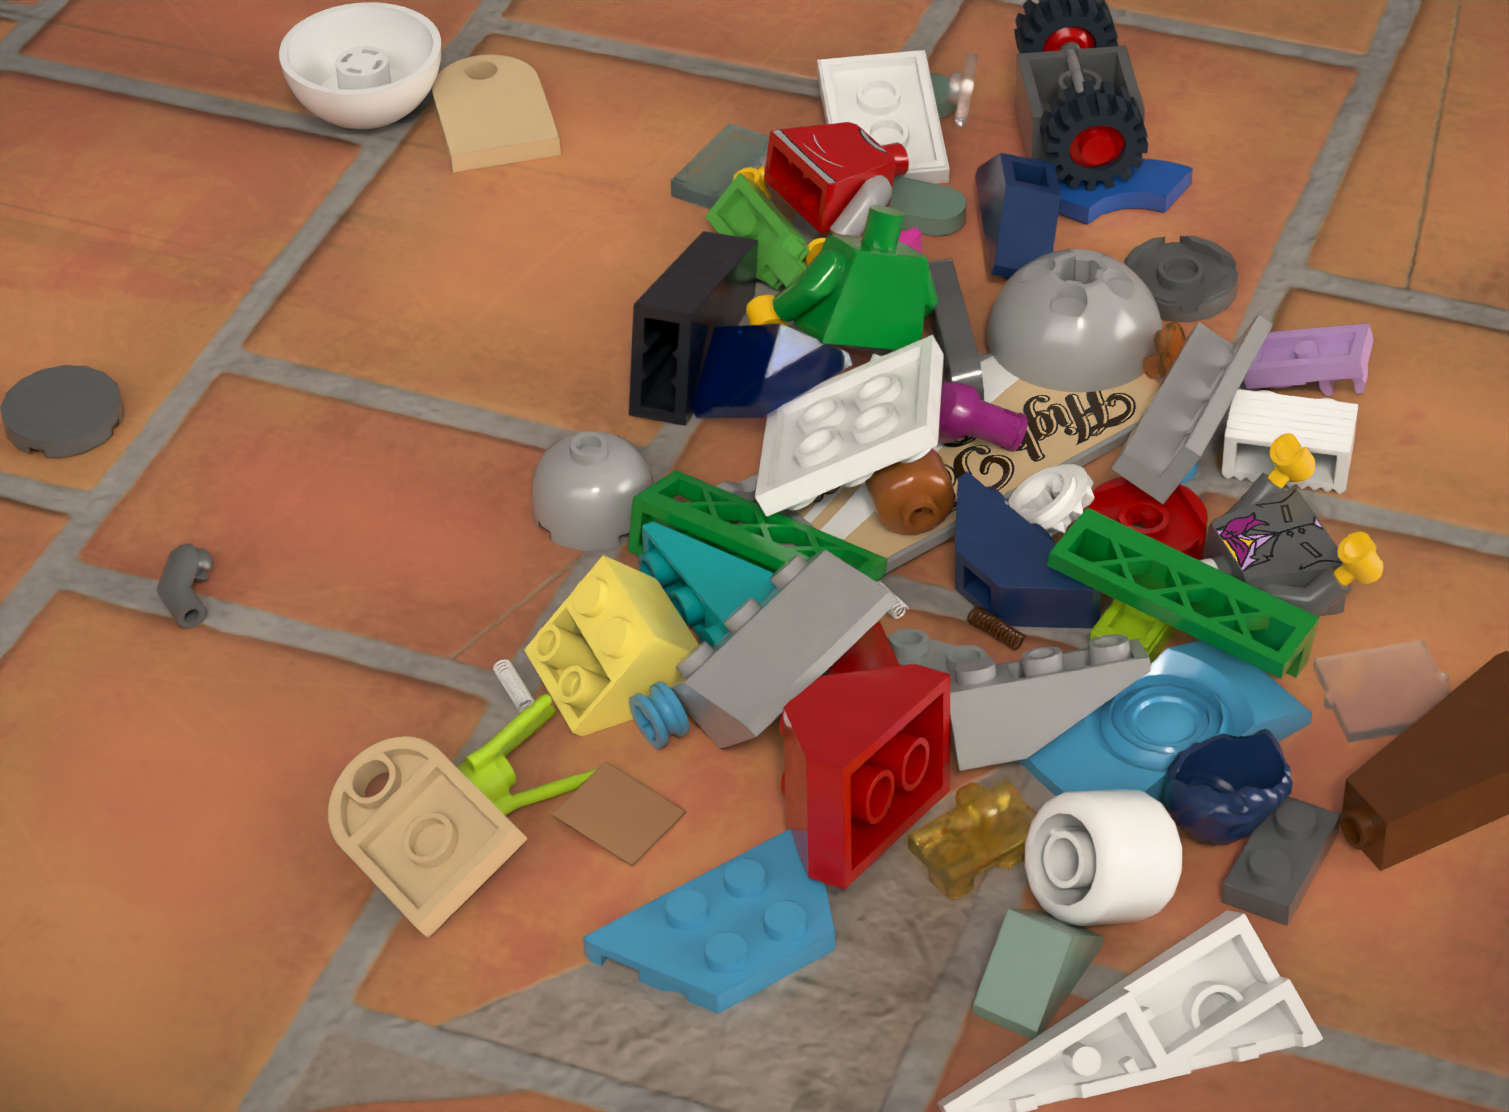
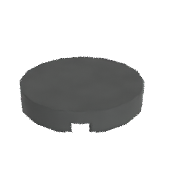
(1187, 277)
(61, 410)

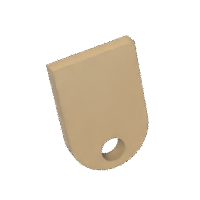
(493, 113)
(422, 836)

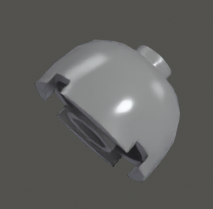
(588, 489)

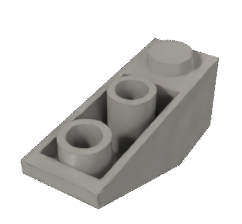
(1024, 704)

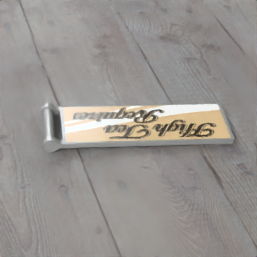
(1058, 432)

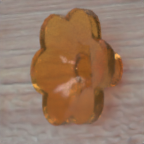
(1167, 344)

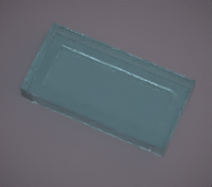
(716, 164)

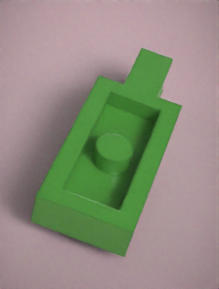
(750, 214)

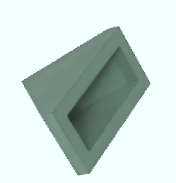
(1033, 970)

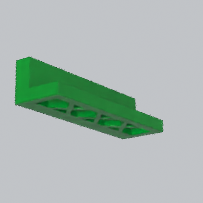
(754, 541)
(1186, 594)

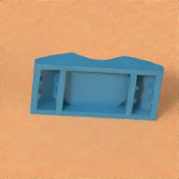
(1182, 700)

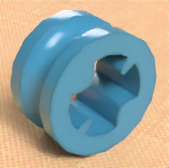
(659, 715)

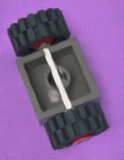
(1077, 92)

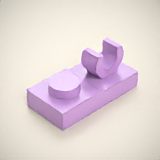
(1312, 356)

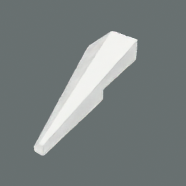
(1181, 1012)

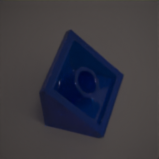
(761, 369)

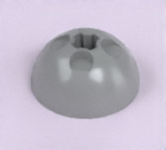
(1074, 322)

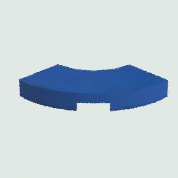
(1150, 187)

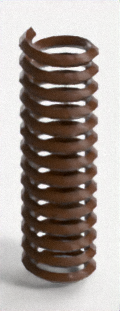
(994, 628)

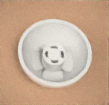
(361, 63)

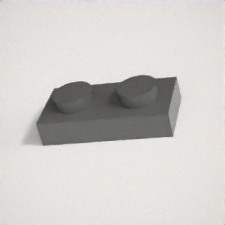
(1281, 860)

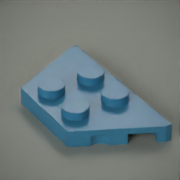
(725, 929)

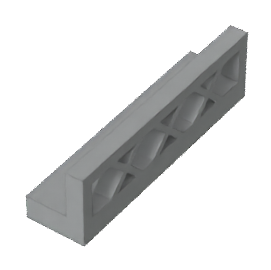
(1187, 408)

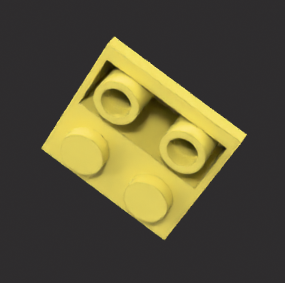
(609, 644)

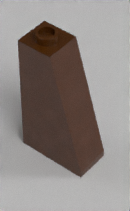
(1435, 776)

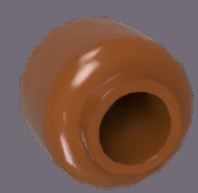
(914, 492)

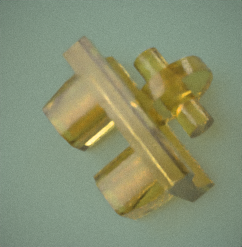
(979, 833)

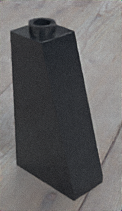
(677, 320)

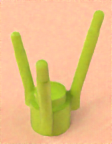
(493, 773)

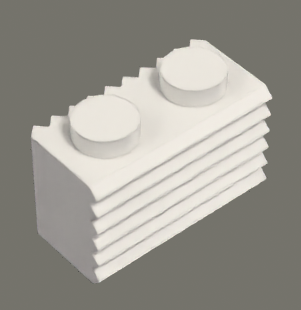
(1318, 424)

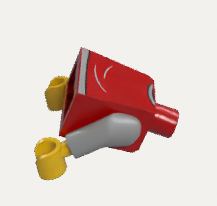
(829, 175)

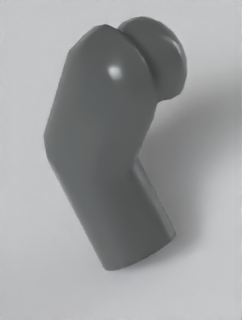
(175, 585)

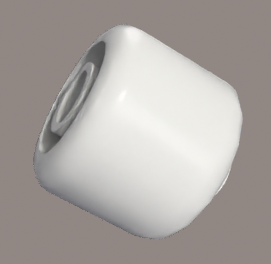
(1103, 857)

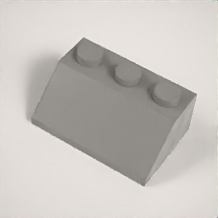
(778, 646)

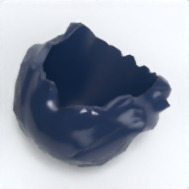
(1227, 786)

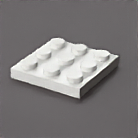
(852, 427)

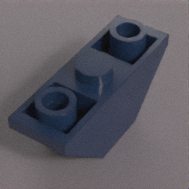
(1017, 210)
(1005, 566)

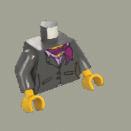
(1281, 545)

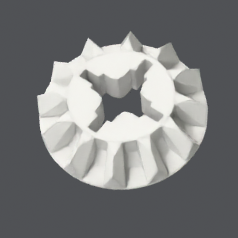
(1053, 497)

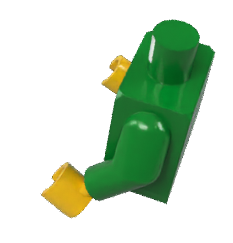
(858, 289)

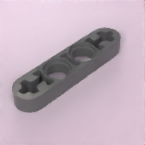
(953, 328)

